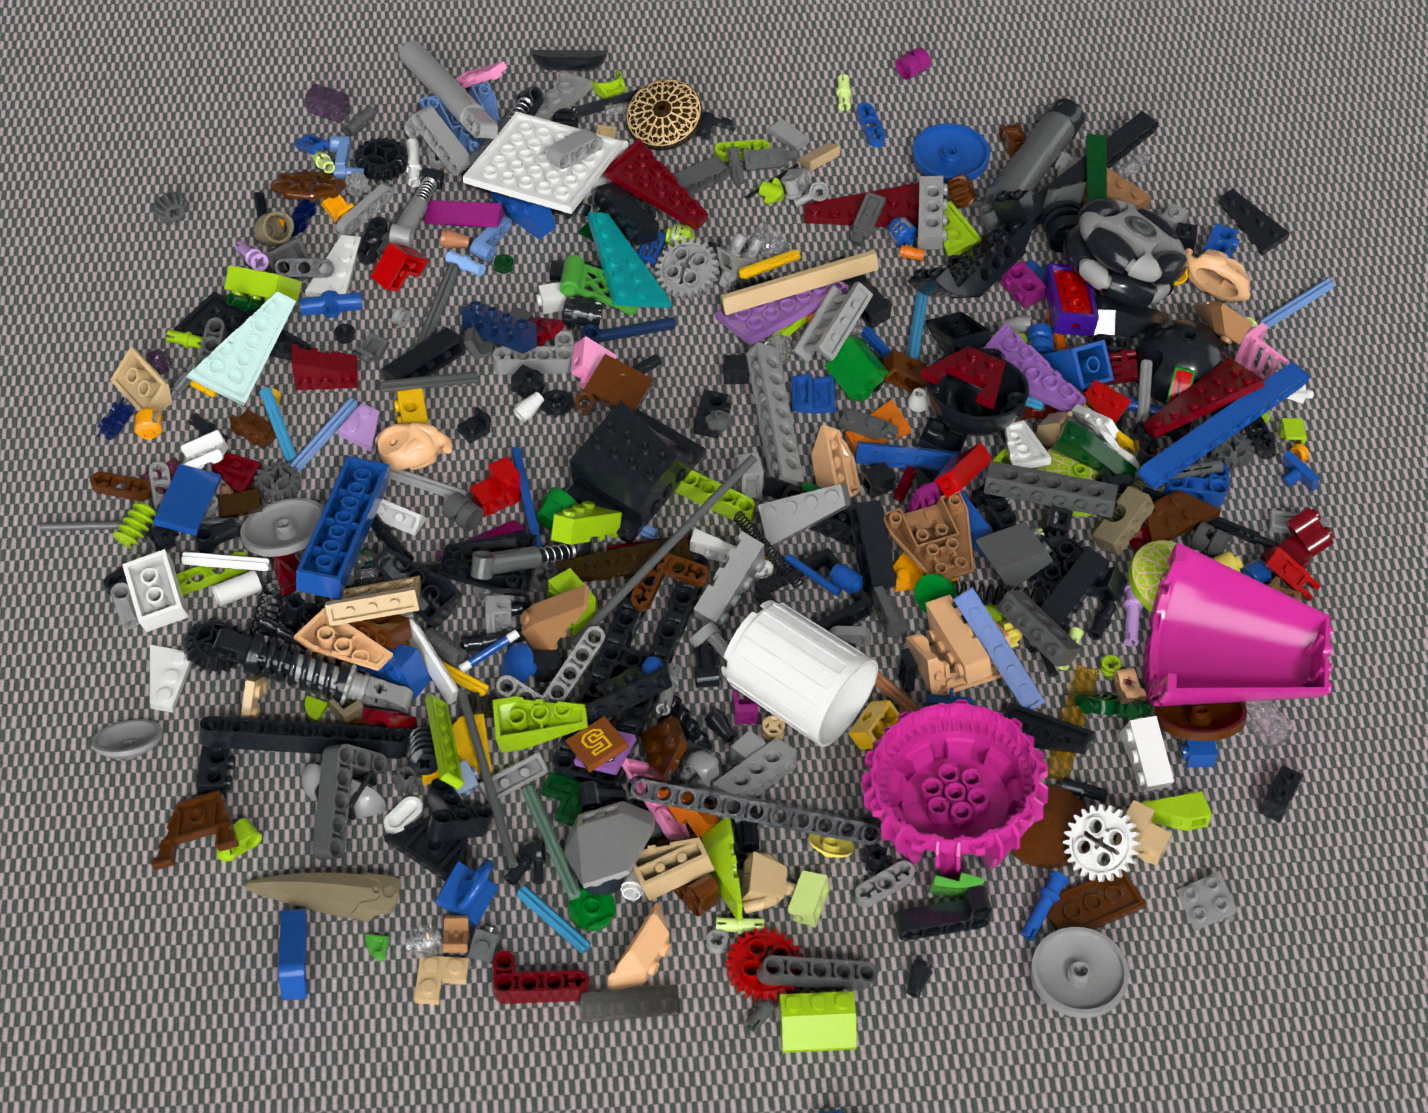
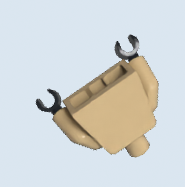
(762, 881)

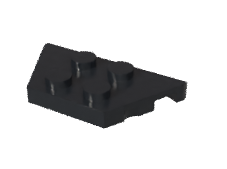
(434, 856)

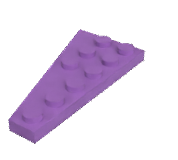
(763, 320)
(1043, 381)

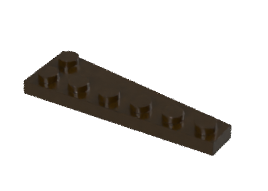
(621, 561)

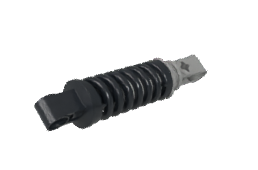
(308, 671)

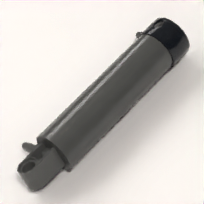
(1035, 155)

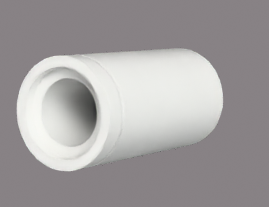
(236, 588)

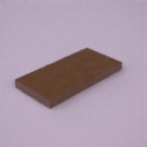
(1096, 903)

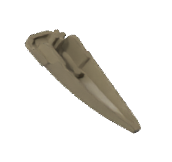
(333, 893)

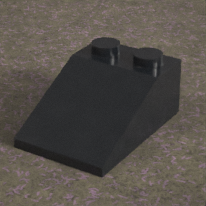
(958, 331)

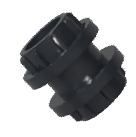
(581, 312)

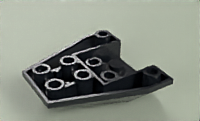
(457, 564)

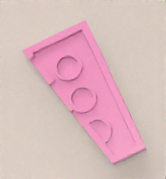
(481, 74)
(662, 814)

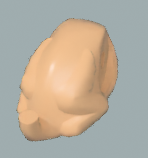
(1218, 275)
(411, 445)

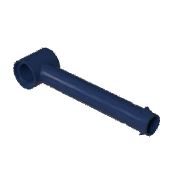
(598, 336)

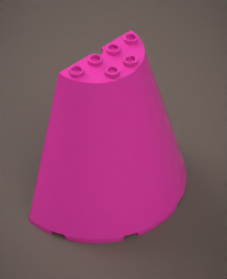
(1231, 638)

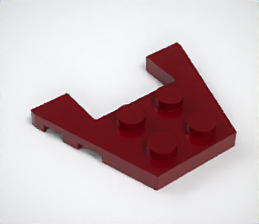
(971, 367)

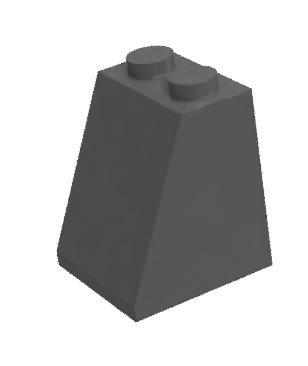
(1015, 553)

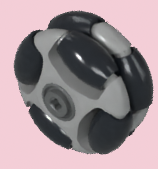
(1125, 252)

